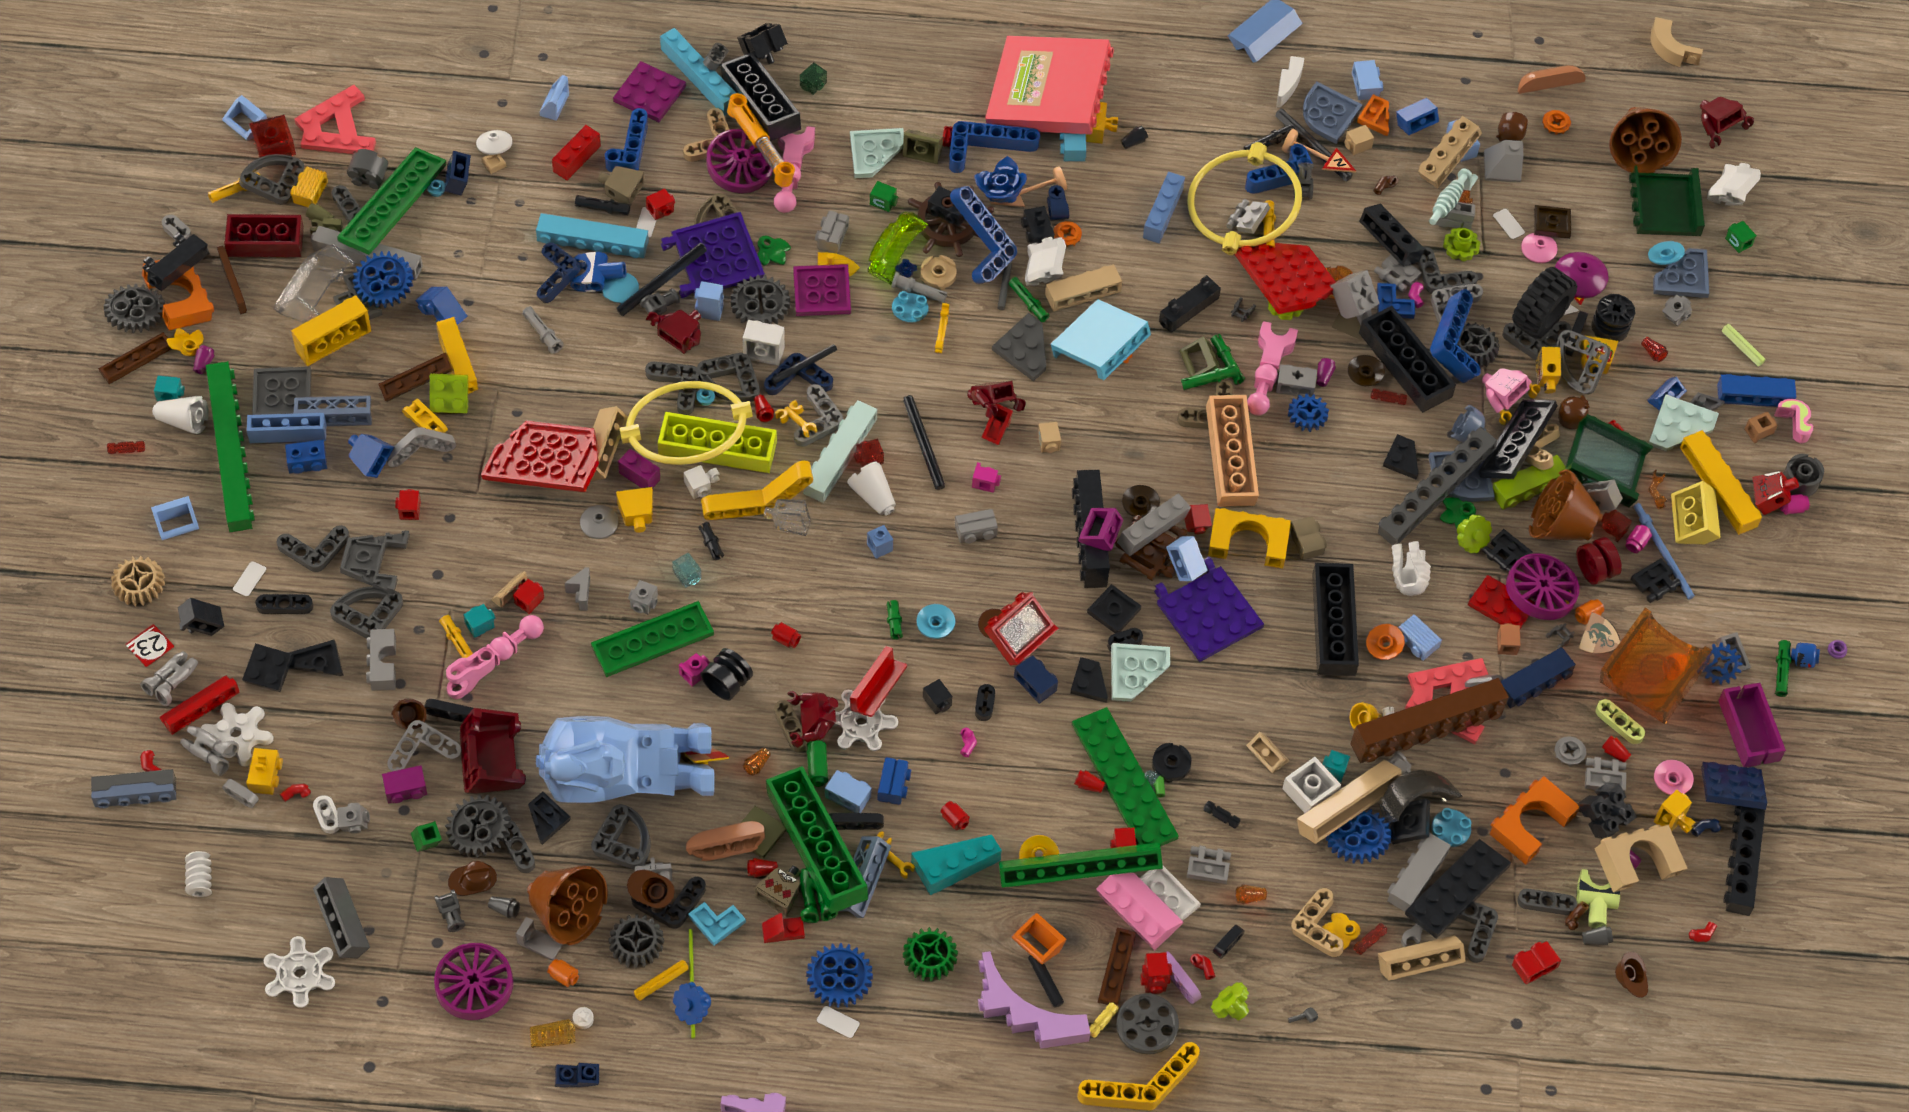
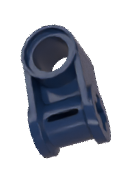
(1057, 203)

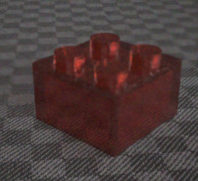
(272, 137)

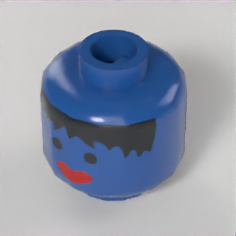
(1805, 655)

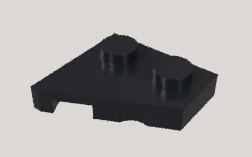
(1402, 457)
(1089, 681)
(547, 816)

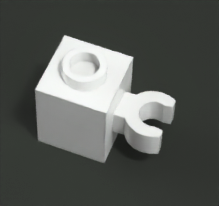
(700, 482)

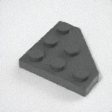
(1024, 347)

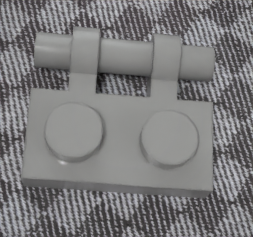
(1252, 216)
(1405, 275)
(1596, 777)
(1208, 869)

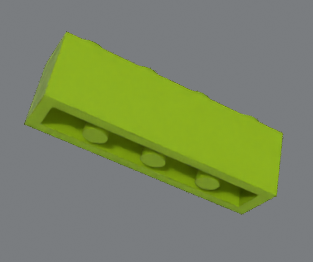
(1525, 484)

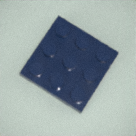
(1734, 785)

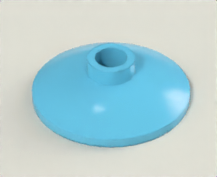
(1666, 253)
(935, 614)

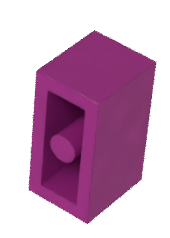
(639, 470)
(404, 784)

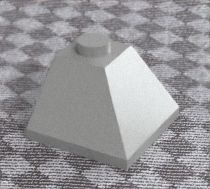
(1504, 161)

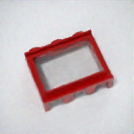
(1020, 628)

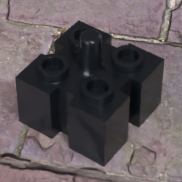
(763, 41)
(1607, 810)

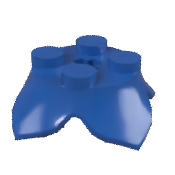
(1003, 183)

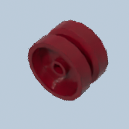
(1599, 560)

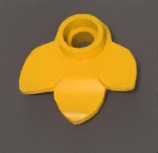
(186, 342)
(1339, 927)

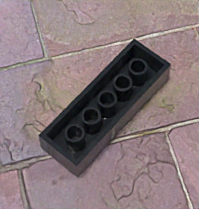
(763, 95)
(1407, 359)
(1093, 561)
(1335, 619)

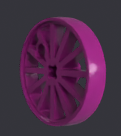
(737, 160)
(1543, 586)
(469, 976)

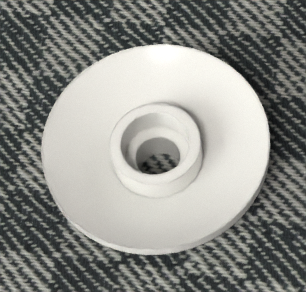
(494, 142)

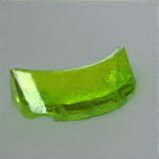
(893, 244)

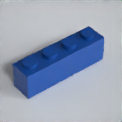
(1755, 390)

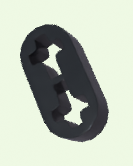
(1124, 637)
(989, 703)
(1228, 941)

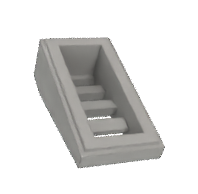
(1734, 637)

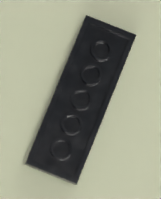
(1518, 439)
(1457, 888)

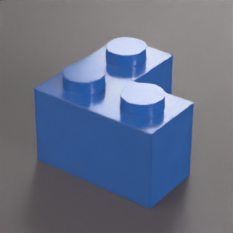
(441, 304)

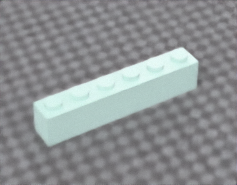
(840, 450)

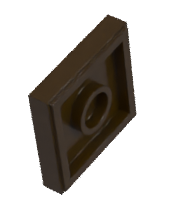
(1552, 221)

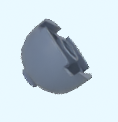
(1467, 422)

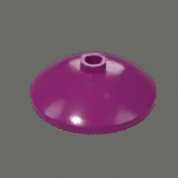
(1589, 279)

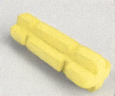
(1103, 1019)

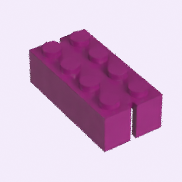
(1751, 725)

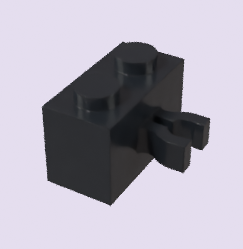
(1037, 224)
(200, 617)

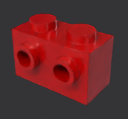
(1156, 973)

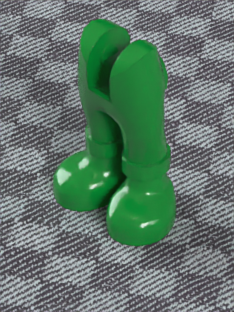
(810, 913)

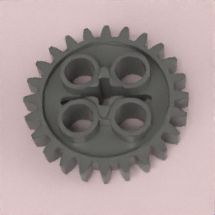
(777, 300)
(134, 308)
(478, 825)

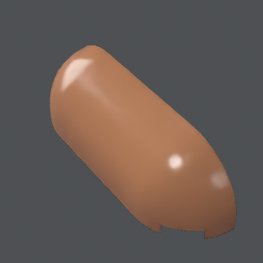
(1551, 78)
(726, 841)

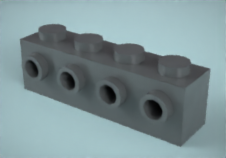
(341, 917)

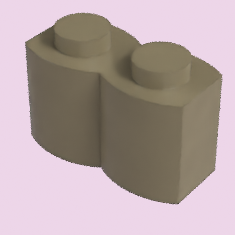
(1307, 537)

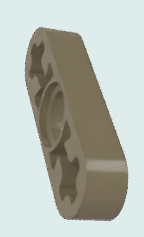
(791, 717)

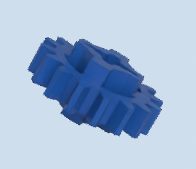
(1308, 412)
(1724, 671)

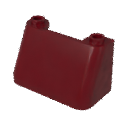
(490, 751)

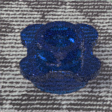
(906, 272)

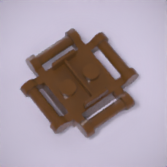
(1153, 557)

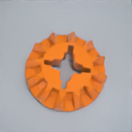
(1557, 116)
(1064, 228)

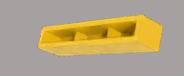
(1717, 474)

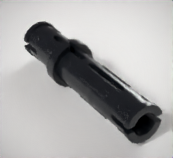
(1268, 139)
(603, 205)

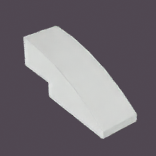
(1289, 79)

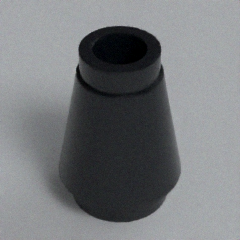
(1134, 137)

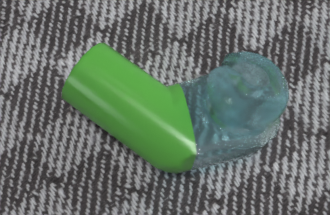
(1156, 781)

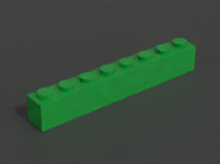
(1080, 865)

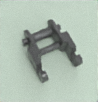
(1247, 313)
(1556, 630)

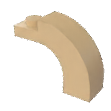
(1669, 48)

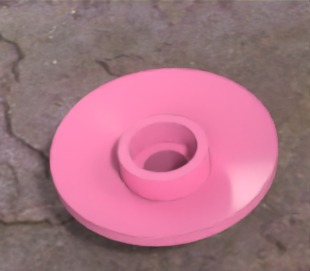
(1539, 253)
(1673, 770)

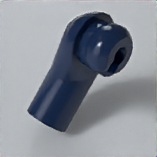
(1704, 824)

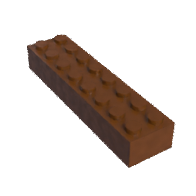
(1429, 721)

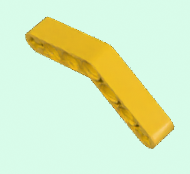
(755, 501)
(1139, 1091)

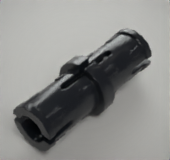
(711, 541)

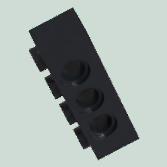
(1391, 235)

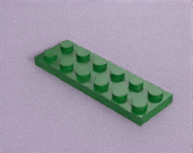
(652, 638)

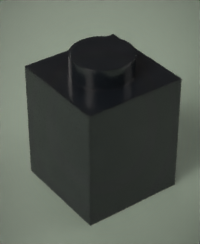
(937, 696)

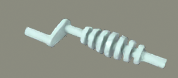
(1451, 194)

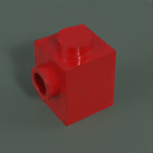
(660, 204)
(408, 504)
(1198, 519)
(528, 595)
(1123, 837)

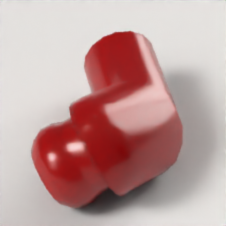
(147, 761)
(295, 789)
(1703, 935)
(1204, 964)

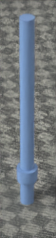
(1646, 520)

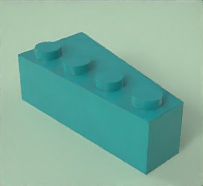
(953, 862)

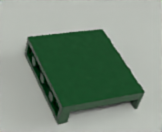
(1667, 203)

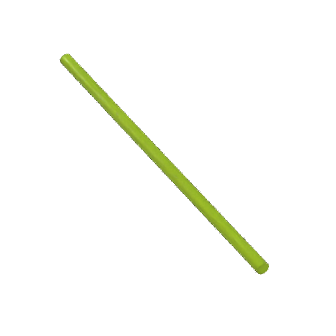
(691, 969)

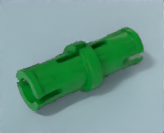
(894, 619)

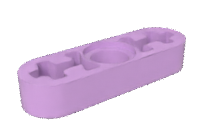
(1183, 981)

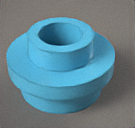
(436, 188)
(705, 401)

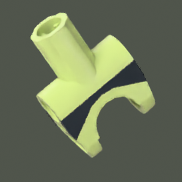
(1597, 898)

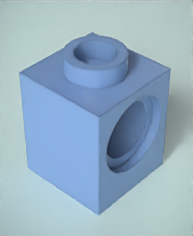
(880, 541)

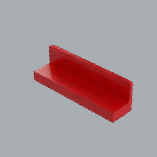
(877, 683)
(199, 704)

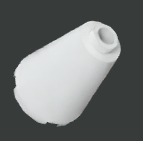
(183, 413)
(873, 488)

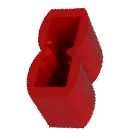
(1536, 962)

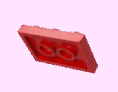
(1494, 602)

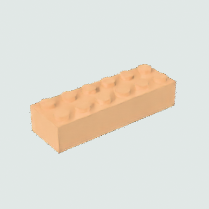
(1232, 450)

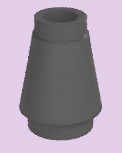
(506, 906)
(1598, 936)

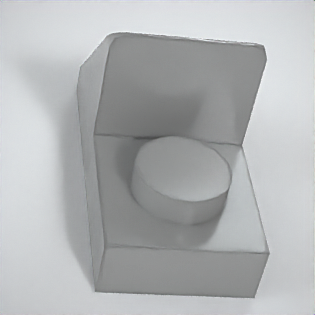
(580, 585)

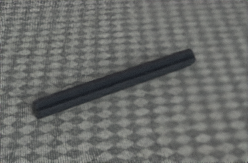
(1308, 139)
(661, 279)
(924, 442)

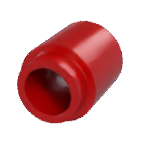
(786, 635)
(955, 815)

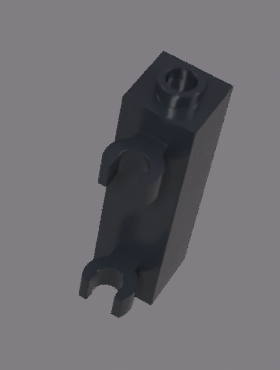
(177, 262)
(1189, 304)

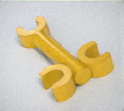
(942, 328)
(793, 412)
(895, 860)

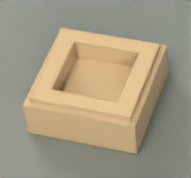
(493, 163)

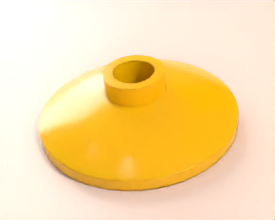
(1036, 843)

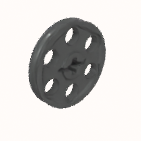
(1144, 1032)

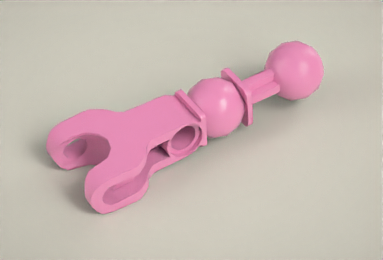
(794, 149)
(1266, 375)
(474, 667)

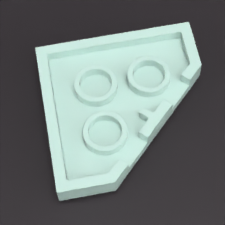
(874, 149)
(1680, 420)
(1136, 668)

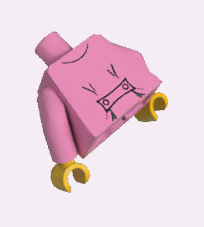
(1506, 388)

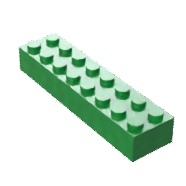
(817, 840)

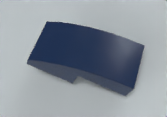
(577, 1076)

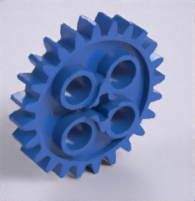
(379, 266)
(1361, 838)
(840, 958)

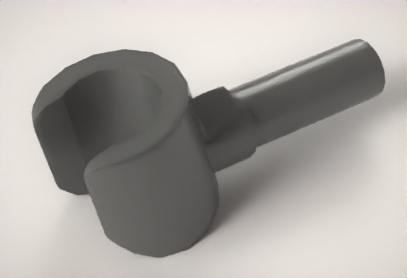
(1309, 1013)

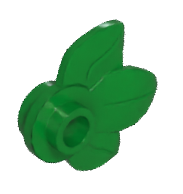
(774, 251)
(1455, 511)

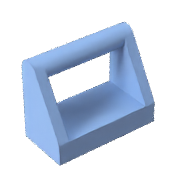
(555, 99)
(243, 105)
(172, 510)

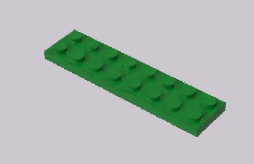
(391, 201)
(1124, 778)

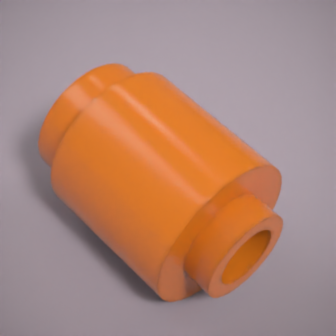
(1584, 611)
(563, 972)

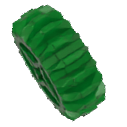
(918, 944)

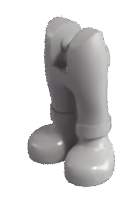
(162, 692)
(227, 749)

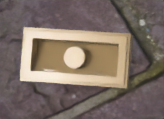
(509, 589)
(1267, 752)

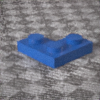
(1387, 297)

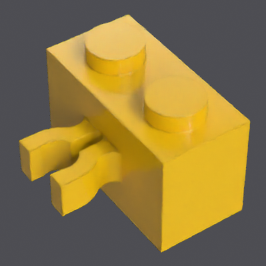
(1102, 124)
(264, 771)
(1674, 811)

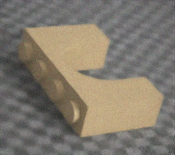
(1657, 842)

